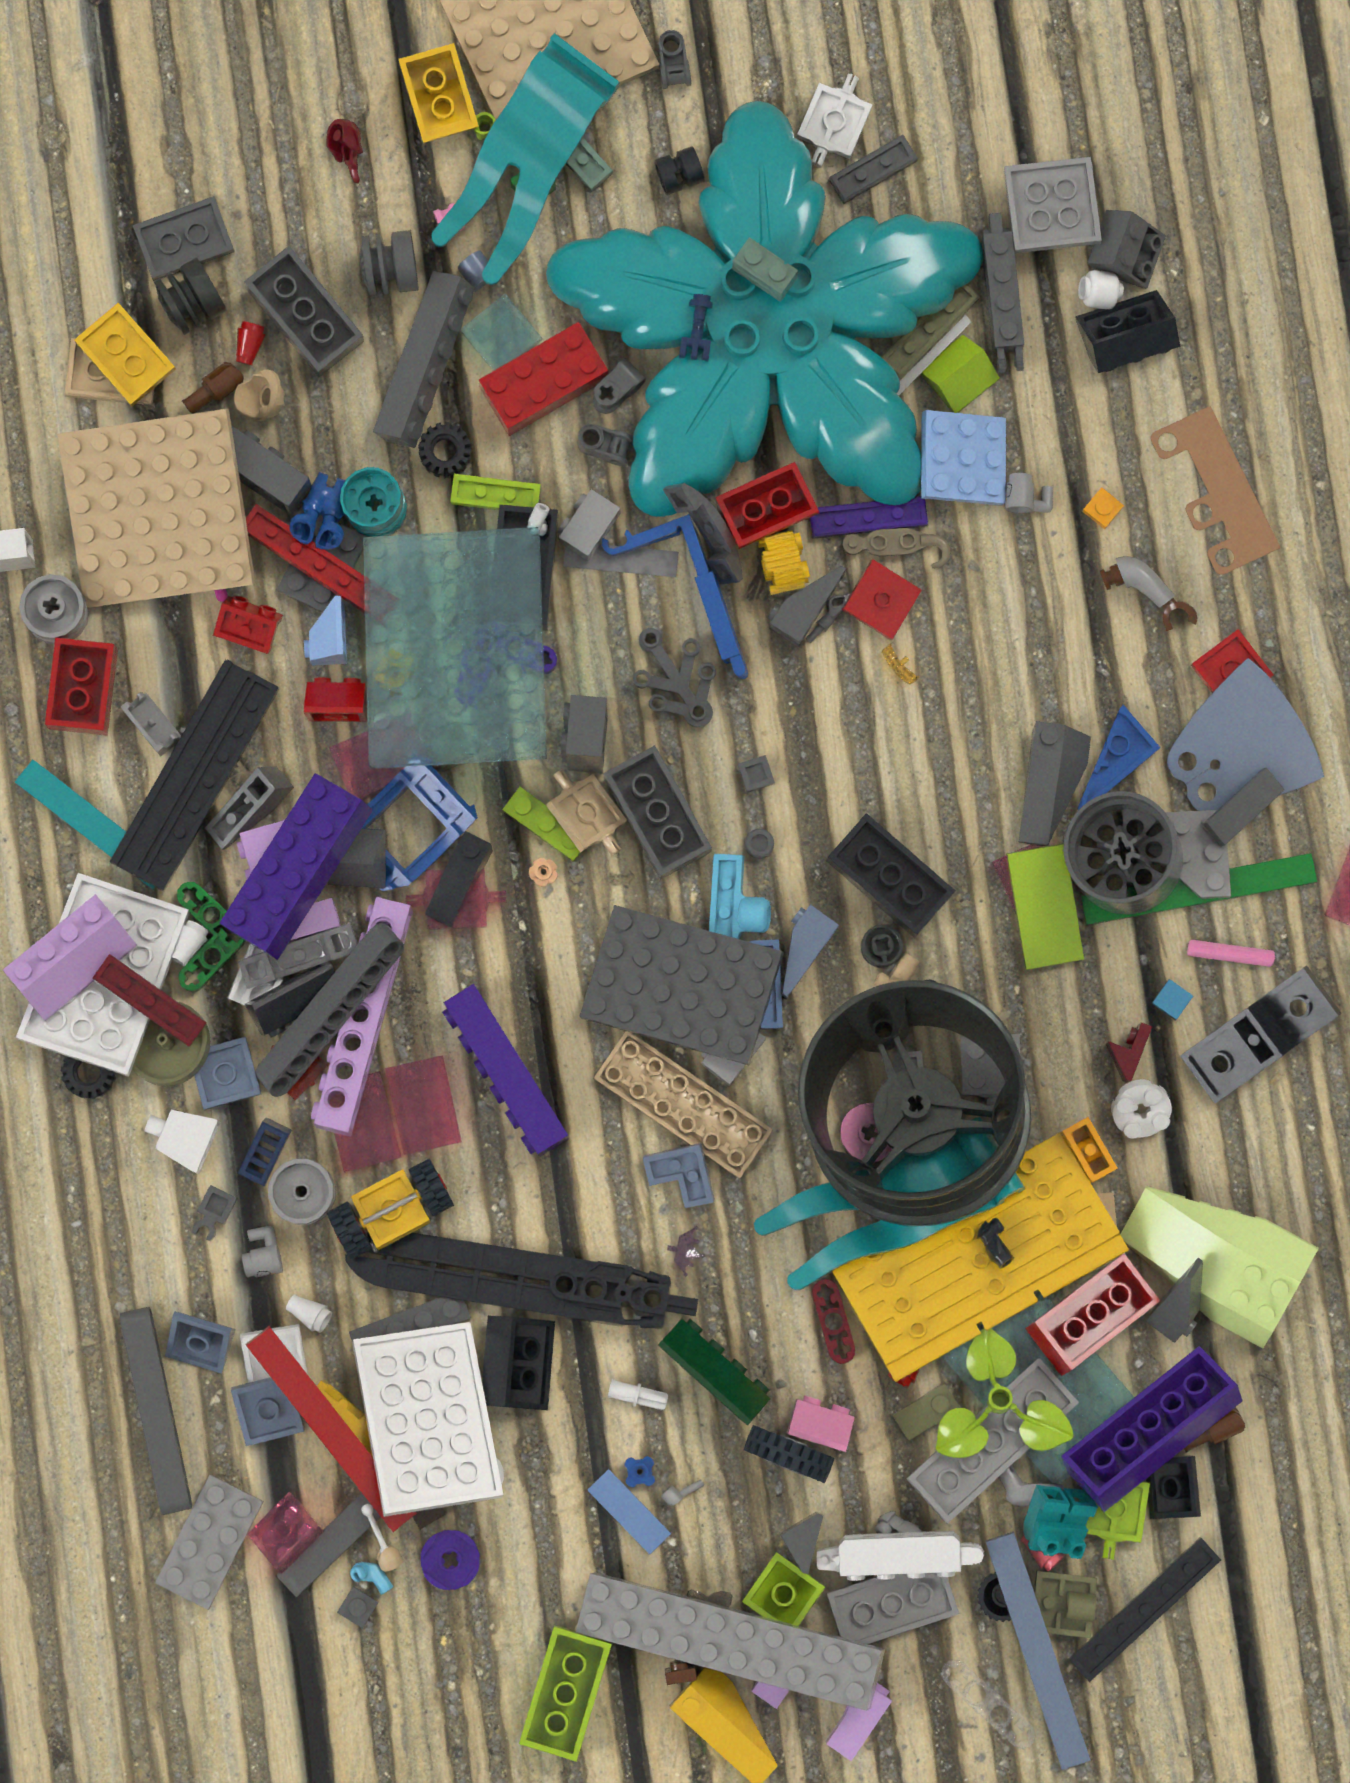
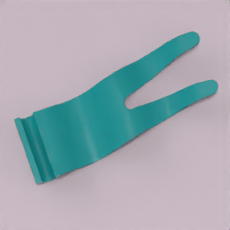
(538, 137)
(911, 1174)

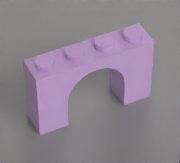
(321, 915)
(852, 1727)

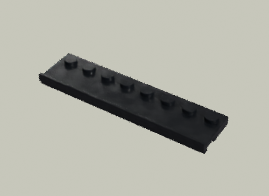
(194, 775)

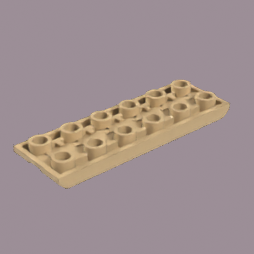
(683, 1103)

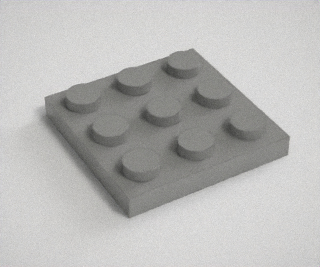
(1052, 204)

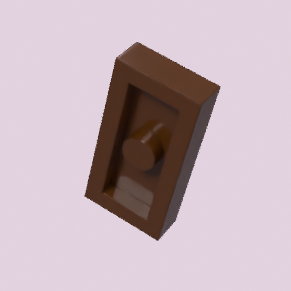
(680, 1672)

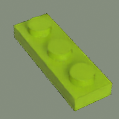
(491, 492)
(540, 821)

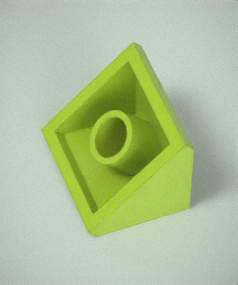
(960, 373)
(783, 1592)

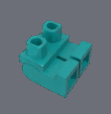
(1058, 1522)

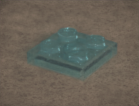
(500, 333)

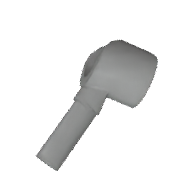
(672, 1495)

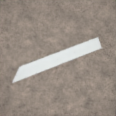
(932, 354)

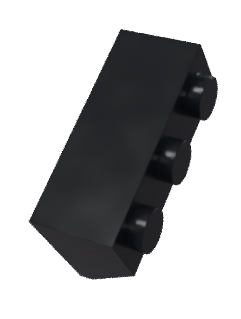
(1128, 331)
(287, 1000)
(518, 1362)

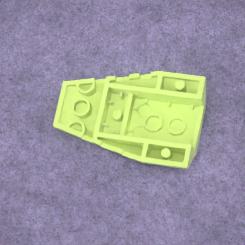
(1246, 1260)

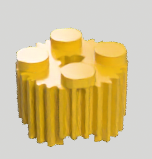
(783, 563)

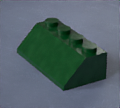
(715, 1372)

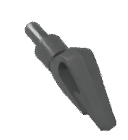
(828, 619)

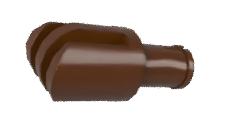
(214, 387)
(1225, 1428)

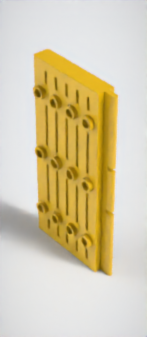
(938, 1290)

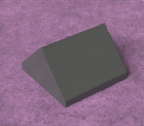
(364, 861)
(802, 1539)

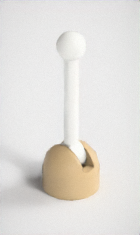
(388, 1556)

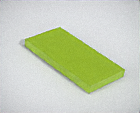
(1045, 906)

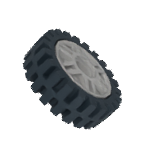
(788, 1454)

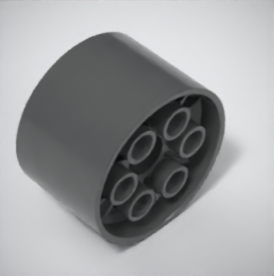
(1097, 816)

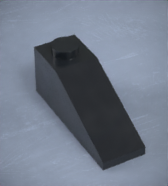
(459, 878)

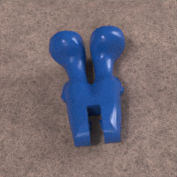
(324, 502)

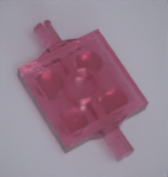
(474, 910)

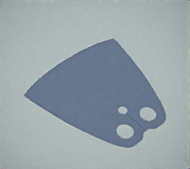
(1246, 729)

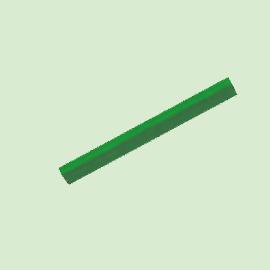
(1244, 881)

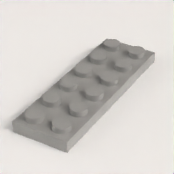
(955, 1482)

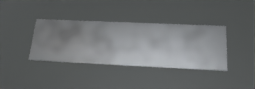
(636, 561)

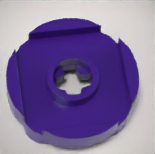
(433, 1563)

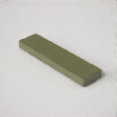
(928, 332)

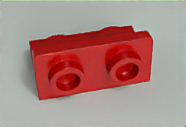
(247, 623)

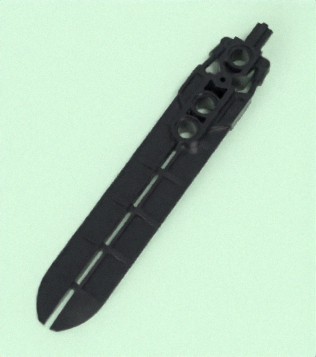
(520, 1294)

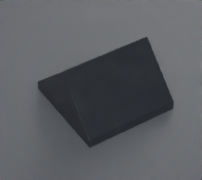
(1174, 1489)

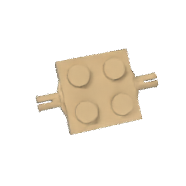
(586, 812)

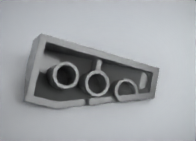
(1053, 772)

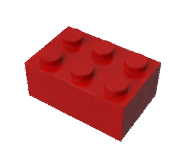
(81, 686)

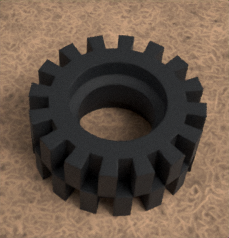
(450, 433)
(82, 1089)

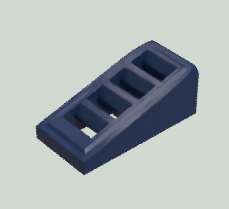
(273, 1127)

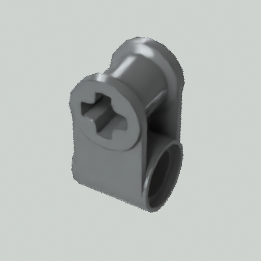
(673, 65)
(620, 383)
(607, 444)

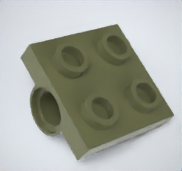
(1066, 1602)

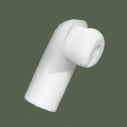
(538, 518)

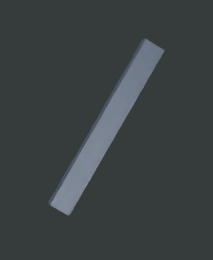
(1037, 1650)

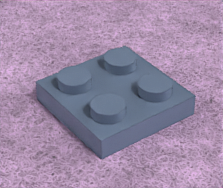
(227, 1074)
(265, 1412)

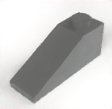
(802, 608)
(249, 805)
(1179, 1305)

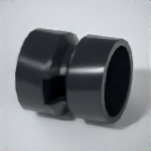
(688, 165)

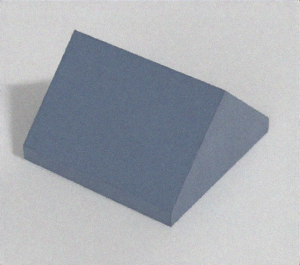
(199, 1342)

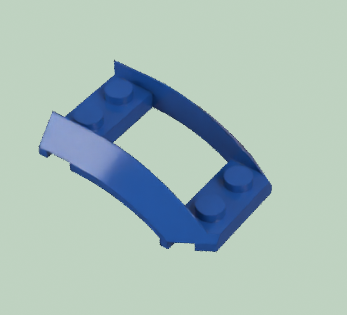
(440, 800)

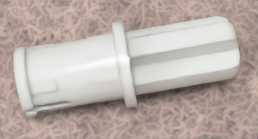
(637, 1395)

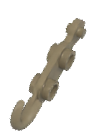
(896, 542)

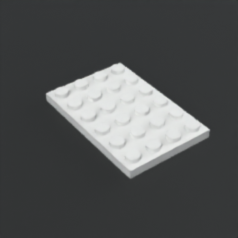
(96, 1022)
(427, 1419)

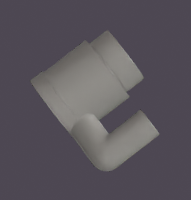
(1021, 495)
(263, 1260)

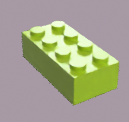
(565, 1693)

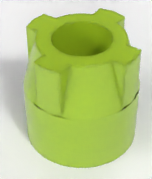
(482, 119)

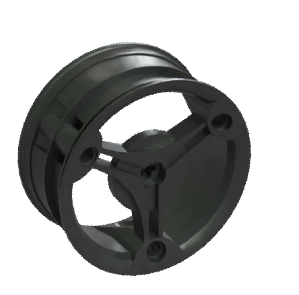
(915, 1133)

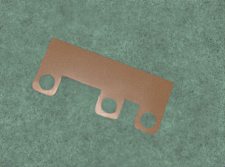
(1227, 486)

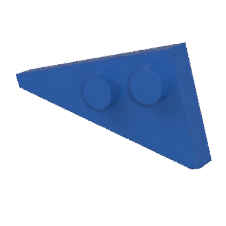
(1122, 753)

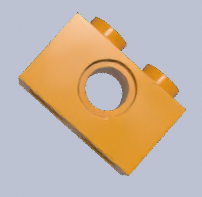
(1089, 1150)

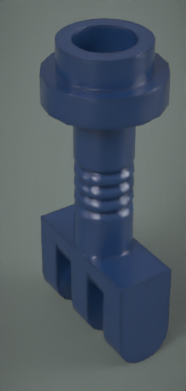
(701, 303)

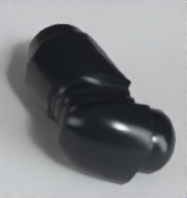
(995, 1247)

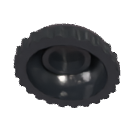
(992, 1599)

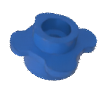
(646, 1477)

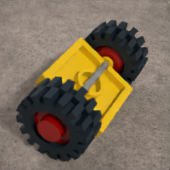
(390, 1209)

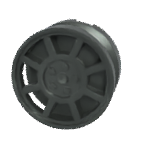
(881, 946)

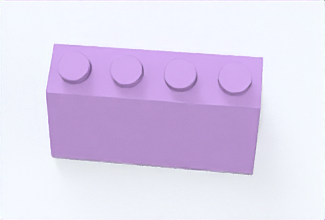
(68, 957)

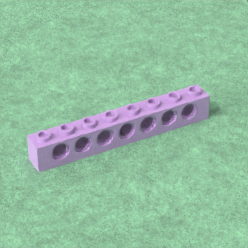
(343, 1119)

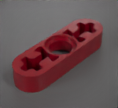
(845, 1326)

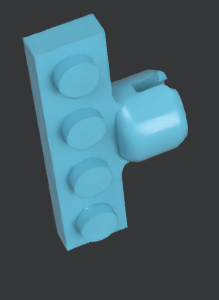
(729, 909)

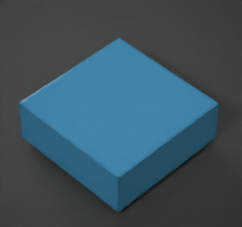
(1172, 999)

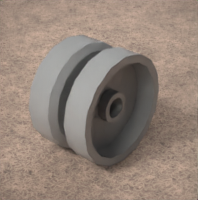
(52, 592)
(319, 1196)

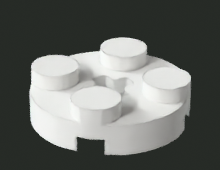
(1149, 1122)

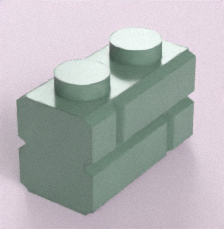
(764, 269)

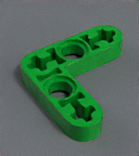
(217, 942)

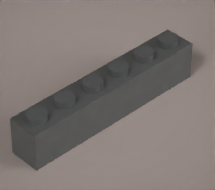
(424, 359)

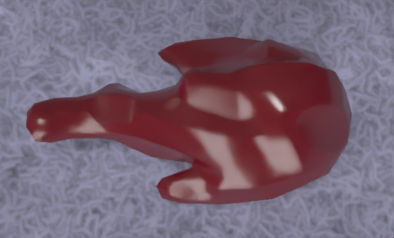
(344, 140)

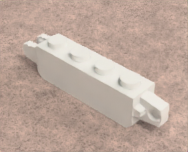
(899, 1554)

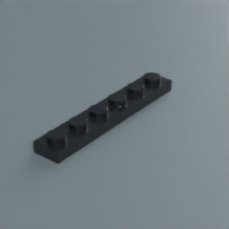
(1144, 1609)

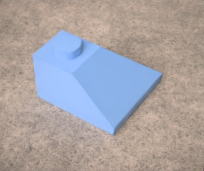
(328, 636)

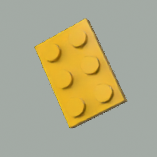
(125, 354)

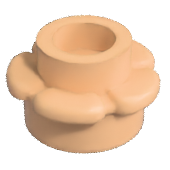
(549, 877)

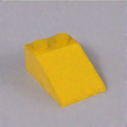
(438, 93)

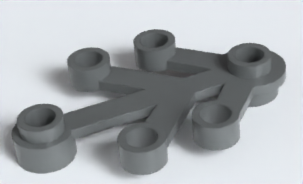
(677, 681)

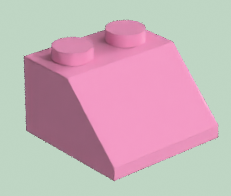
(821, 1424)

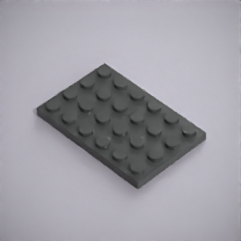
(681, 985)

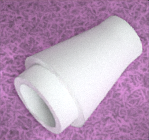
(189, 942)
(310, 1313)

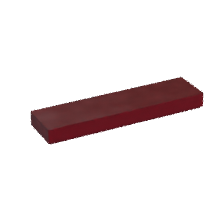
(149, 1000)

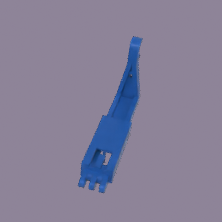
(706, 583)

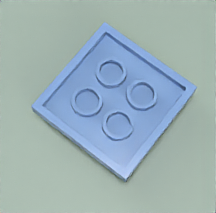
(963, 457)

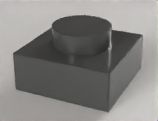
(756, 773)
(358, 1607)

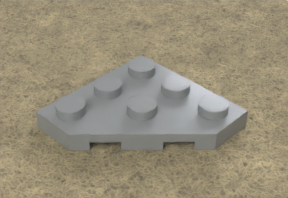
(1204, 860)

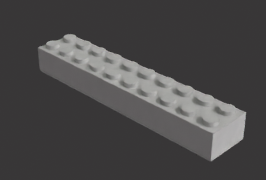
(730, 1641)

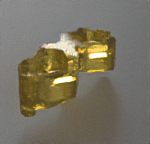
(898, 666)

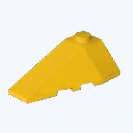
(721, 1718)

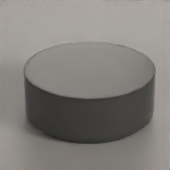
(759, 843)

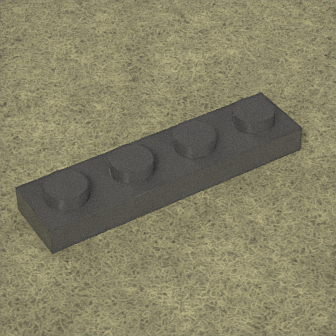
(427, 1315)

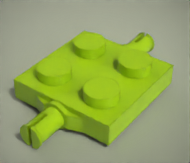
(1121, 1521)

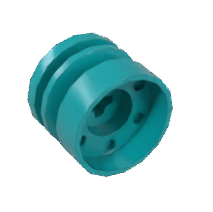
(361, 492)

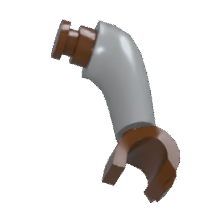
(1139, 575)

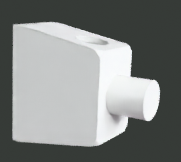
(184, 1137)

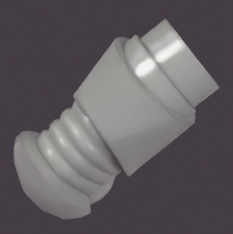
(893, 1524)

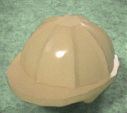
(260, 396)

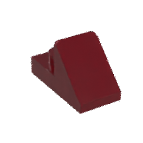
(1127, 1059)

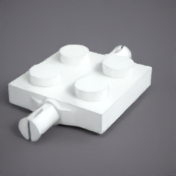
(834, 120)

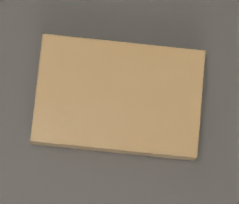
(88, 382)

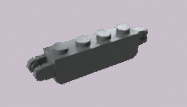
(1002, 293)

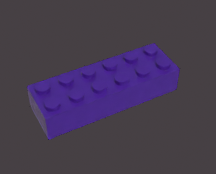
(296, 866)
(506, 1070)
(1152, 1428)

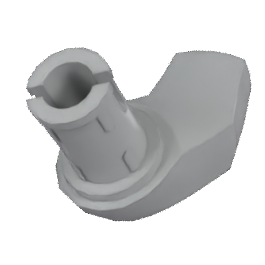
(1017, 1491)

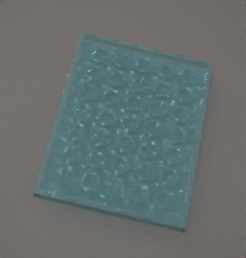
(454, 648)

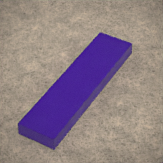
(867, 517)

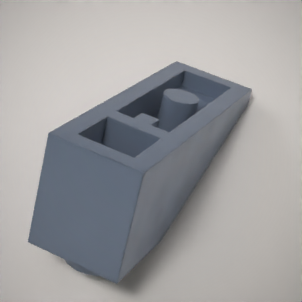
(808, 939)

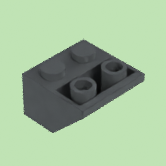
(1127, 247)

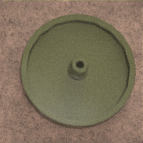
(167, 1060)

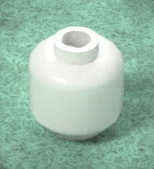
(1100, 289)

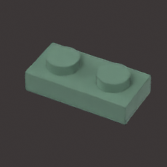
(588, 165)

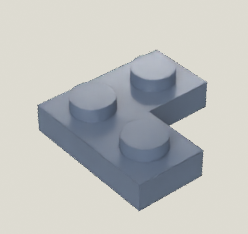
(685, 1165)

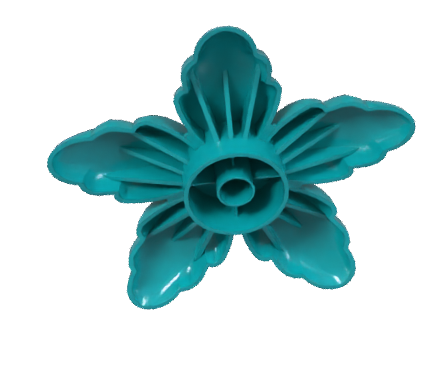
(765, 352)

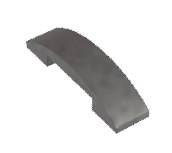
(725, 558)
(299, 956)

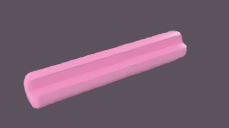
(1230, 953)

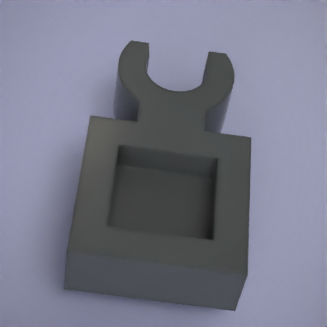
(216, 1208)

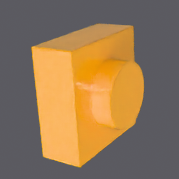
(1103, 508)

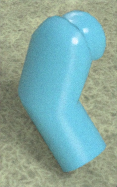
(371, 1573)

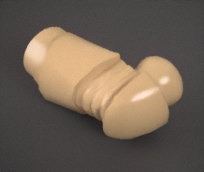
(902, 971)

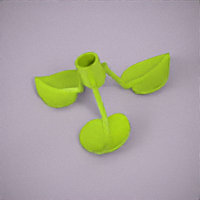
(963, 1435)

